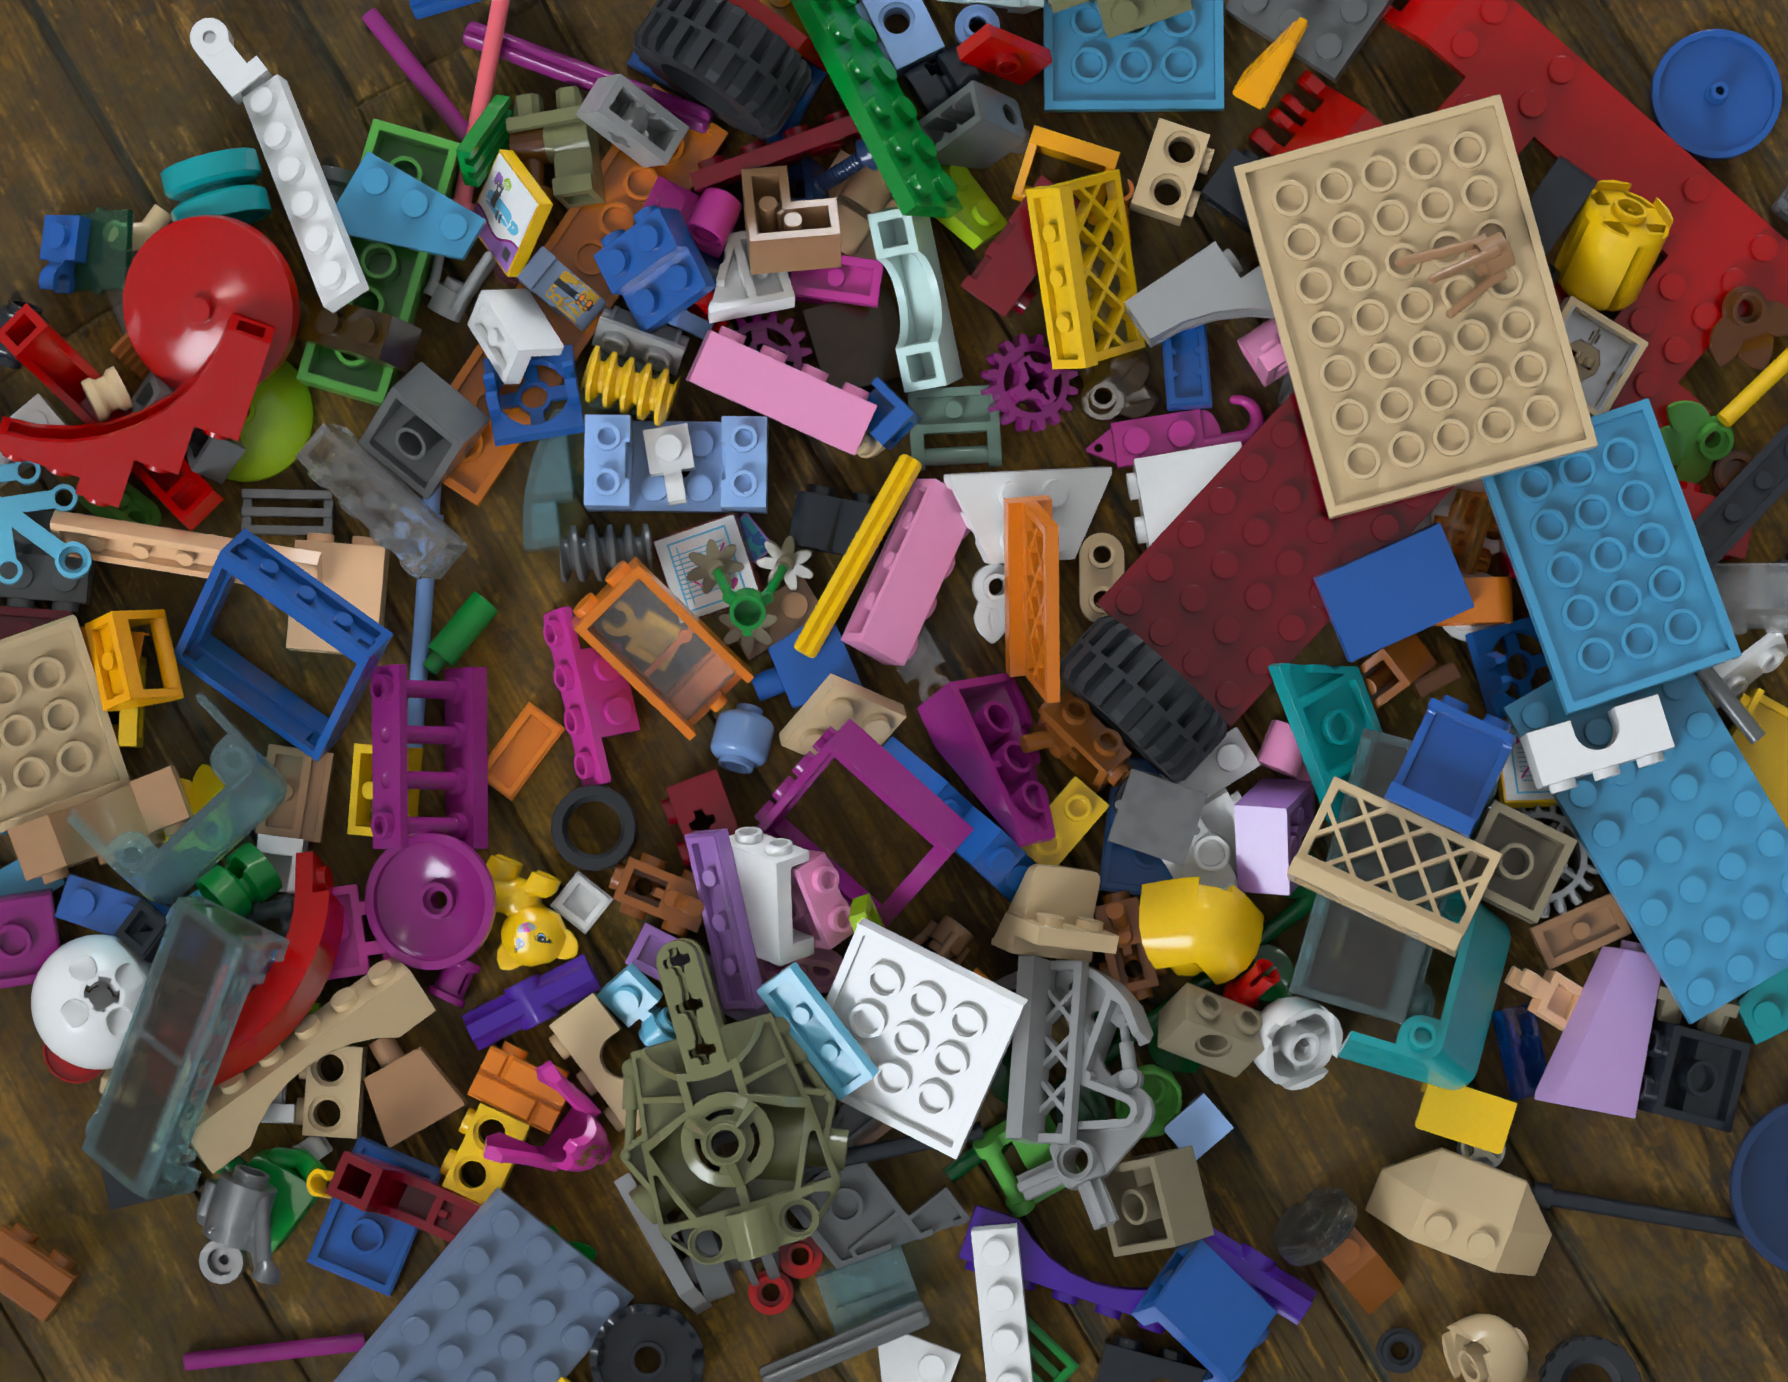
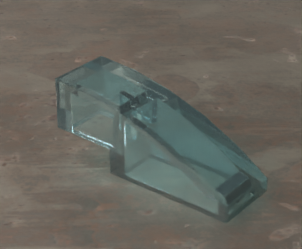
(546, 487)

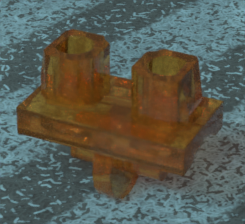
(1466, 530)

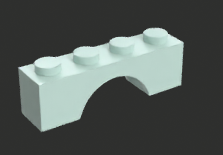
(926, 337)

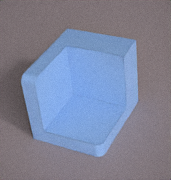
(1198, 1126)

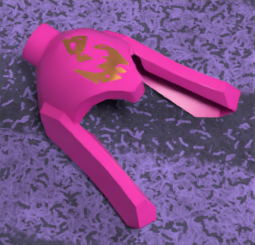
(575, 1144)

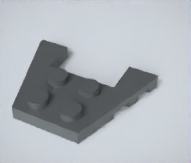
(865, 1214)

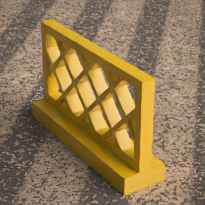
(1065, 271)

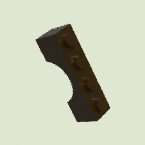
(358, 332)

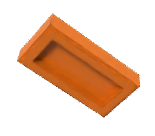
(522, 750)

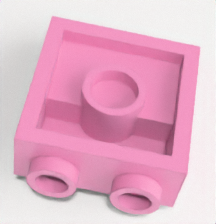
(818, 903)

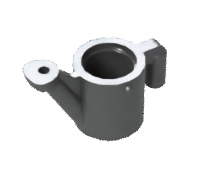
(237, 1215)

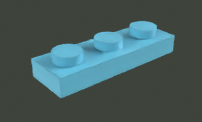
(818, 1031)

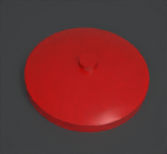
(192, 281)

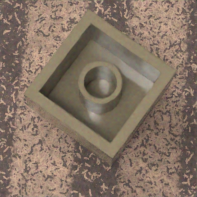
(1529, 861)
(1157, 1202)

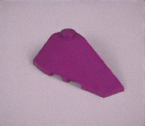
(978, 733)

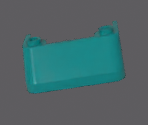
(1449, 1048)

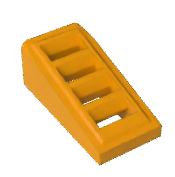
(1266, 71)

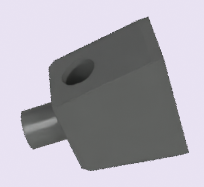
(976, 127)

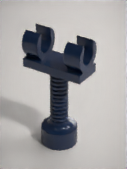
(816, 181)

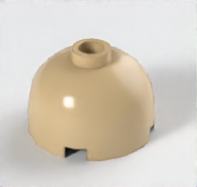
(1486, 1349)

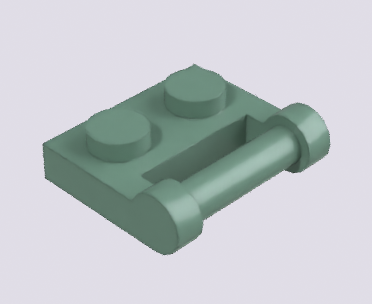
(955, 412)

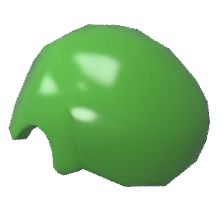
(1166, 1097)

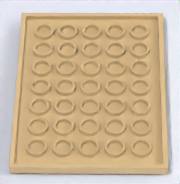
(1378, 370)

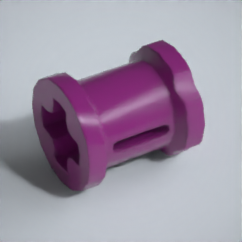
(454, 982)

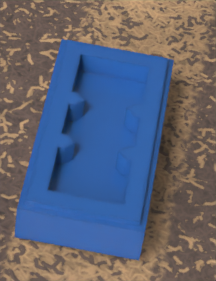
(1187, 370)

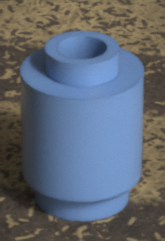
(973, 14)

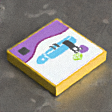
(513, 212)

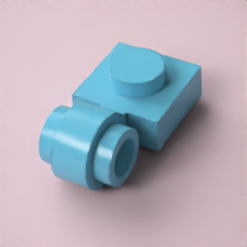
(634, 997)

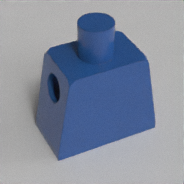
(803, 675)

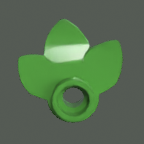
(1686, 440)

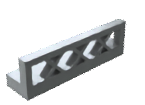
(1032, 1049)

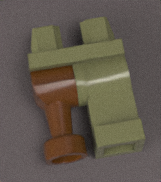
(560, 140)

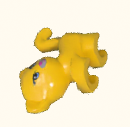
(531, 930)

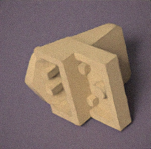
(1055, 916)

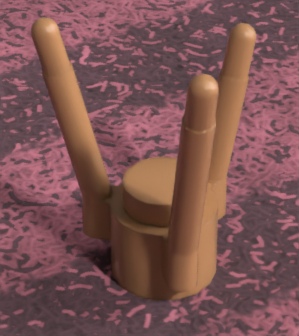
(1488, 256)
(947, 939)

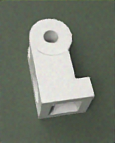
(216, 49)

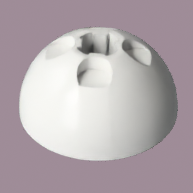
(80, 1024)

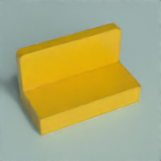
(1466, 1116)

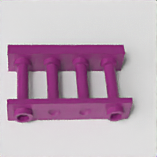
(465, 756)

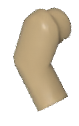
(154, 221)

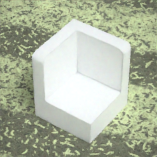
(282, 856)

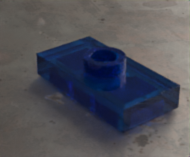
(1520, 1049)

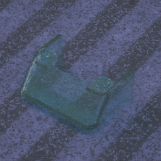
(250, 795)

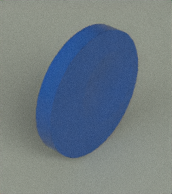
(1716, 94)

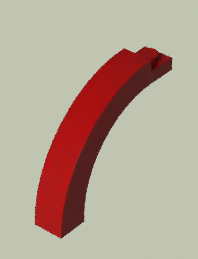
(62, 370)
(296, 982)

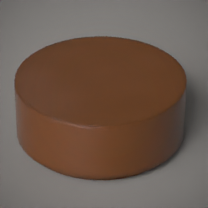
(1729, 467)

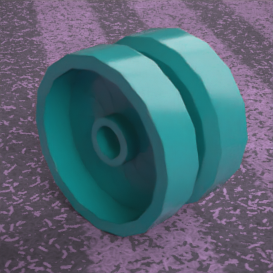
(218, 186)

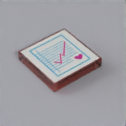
(674, 561)

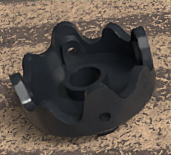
(653, 1326)

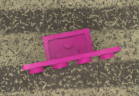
(593, 694)

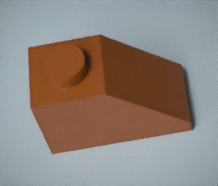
(1395, 669)
(1362, 1272)

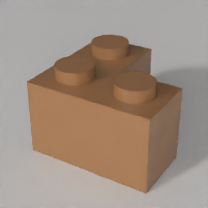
(786, 232)

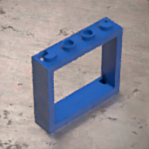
(307, 603)

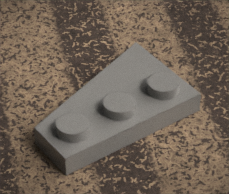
(678, 1269)

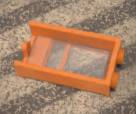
(659, 645)

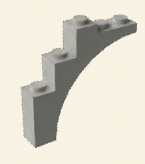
(1198, 293)

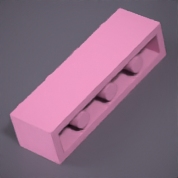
(780, 391)
(908, 574)

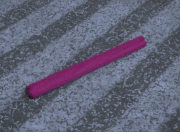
(582, 74)

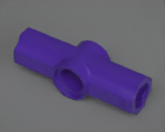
(531, 1002)
(1280, 1290)

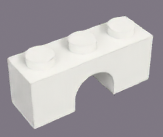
(1638, 735)

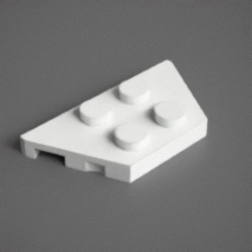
(1073, 495)

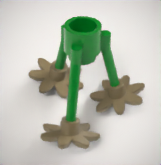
(747, 604)

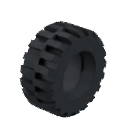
(724, 62)
(1142, 698)

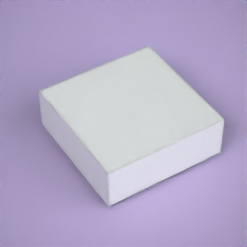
(582, 902)

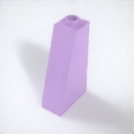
(1606, 1037)

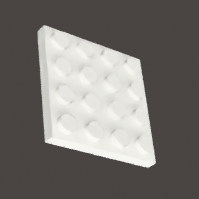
(927, 1031)

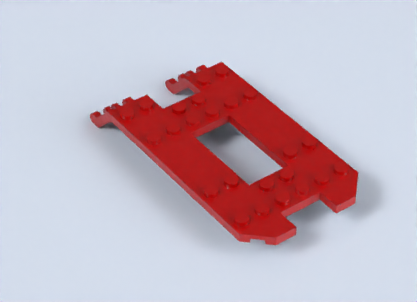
(1582, 117)

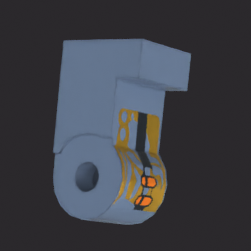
(561, 289)

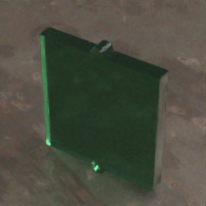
(107, 253)

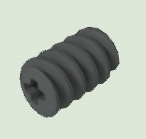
(603, 552)

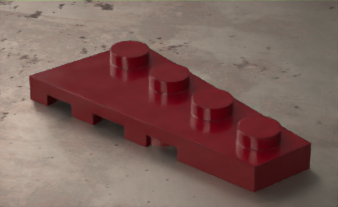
(798, 140)

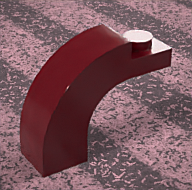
(400, 1194)

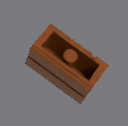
(31, 1274)

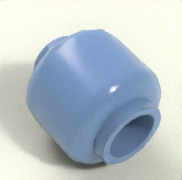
(742, 738)

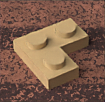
(833, 706)

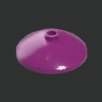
(405, 907)

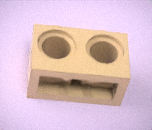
(1162, 169)
(345, 1092)

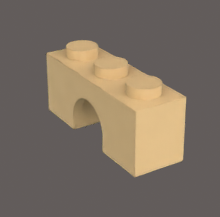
(583, 1035)

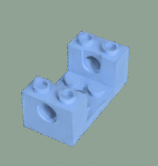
(727, 461)

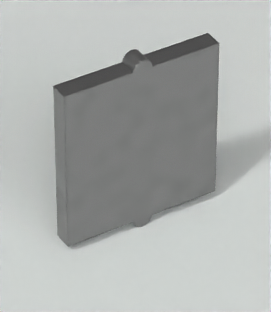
(1157, 817)

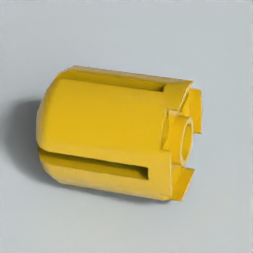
(1612, 246)

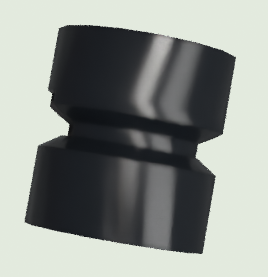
(939, 81)

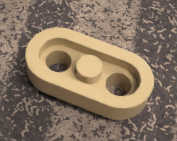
(1096, 576)

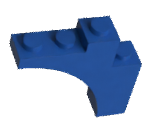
(987, 846)

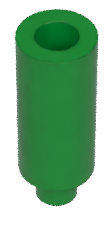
(460, 632)

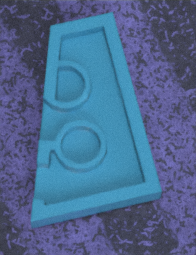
(401, 211)

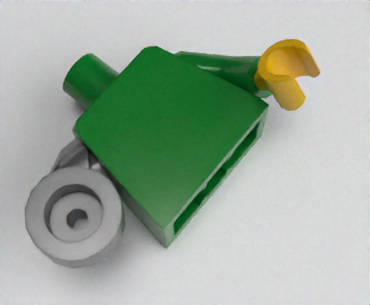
(299, 1182)

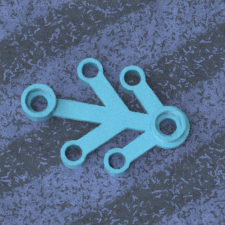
(12, 516)

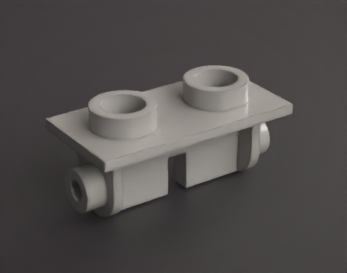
(620, 333)

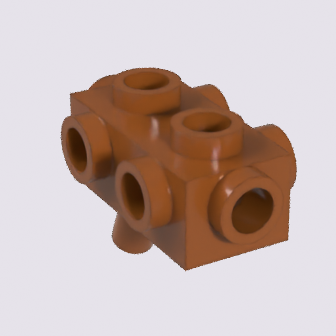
(1080, 742)
(671, 896)
(1122, 918)

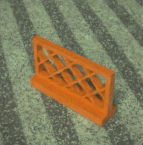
(1032, 593)

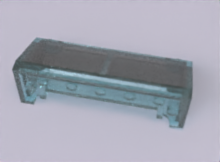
(1354, 958)
(177, 1046)

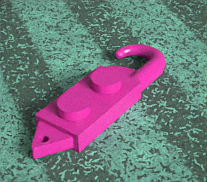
(1171, 433)

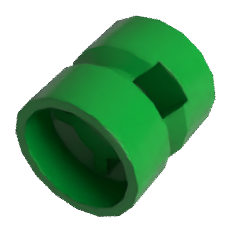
(241, 882)

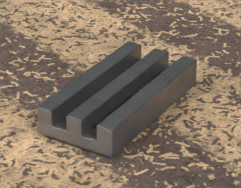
(249, 511)

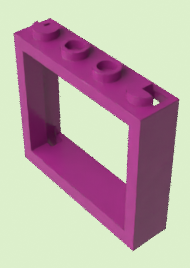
(891, 784)

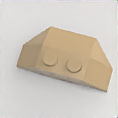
(1463, 1211)

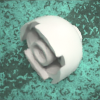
(1297, 1041)

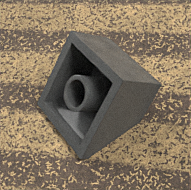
(423, 430)

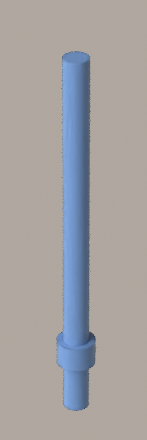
(422, 632)

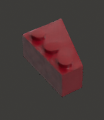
(1009, 265)

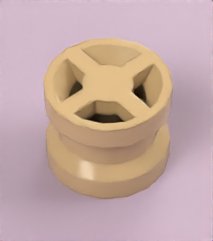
(107, 394)

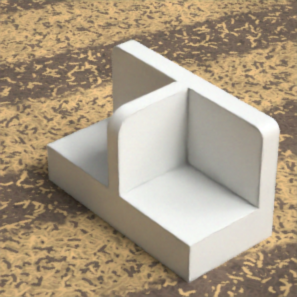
(511, 331)

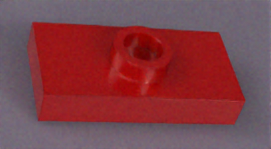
(1004, 54)

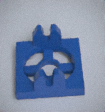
(567, 422)
(1492, 666)

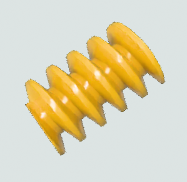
(629, 387)

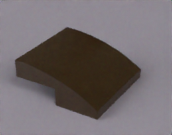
(856, 341)

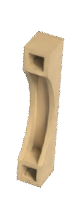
(376, 1006)

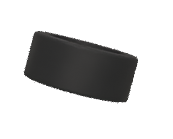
(561, 818)

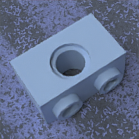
(908, 48)

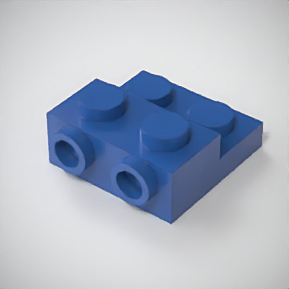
(654, 267)

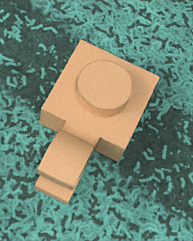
(1552, 995)

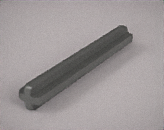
(847, 1344)

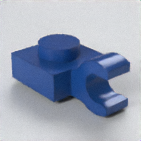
(63, 245)

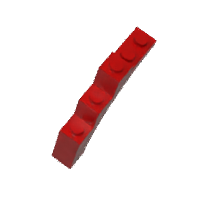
(157, 436)

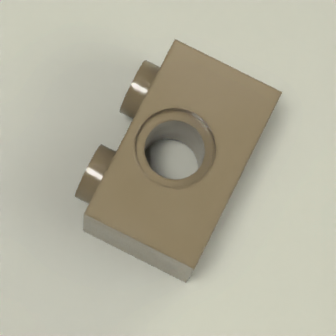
(1210, 1030)

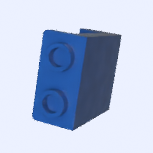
(1452, 766)
(1207, 1310)

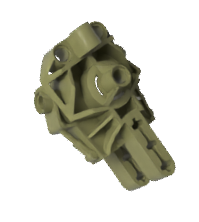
(758, 1079)

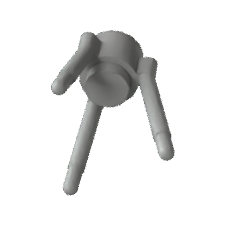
(453, 296)

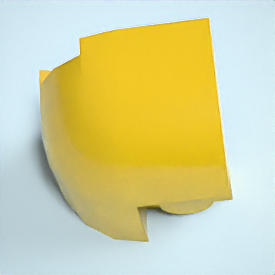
(1199, 928)

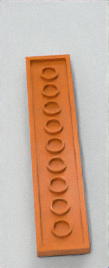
(574, 245)

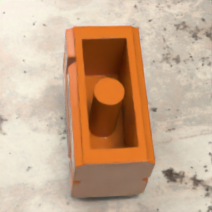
(513, 1087)

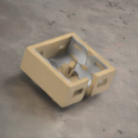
(1602, 347)

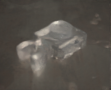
(922, 665)

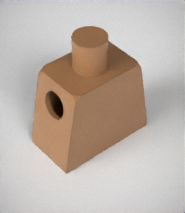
(409, 1091)

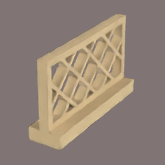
(1378, 903)

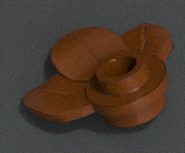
(1749, 334)

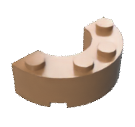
(145, 805)

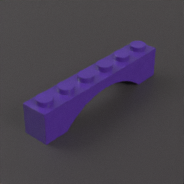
(1045, 1271)

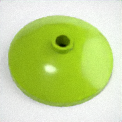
(276, 427)

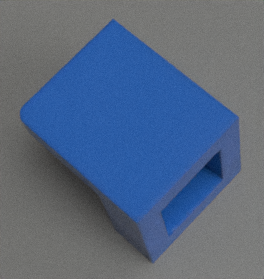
(892, 416)

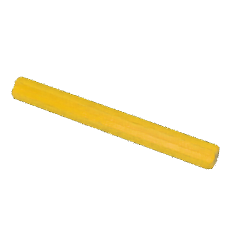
(858, 556)

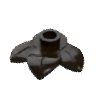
(1123, 382)

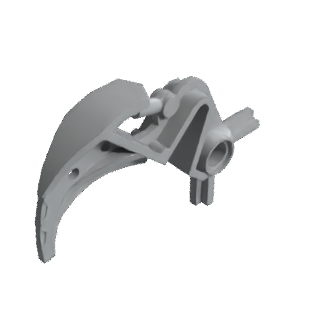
(1102, 1140)

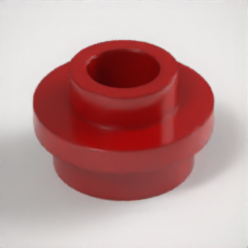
(804, 1270)
(776, 1306)

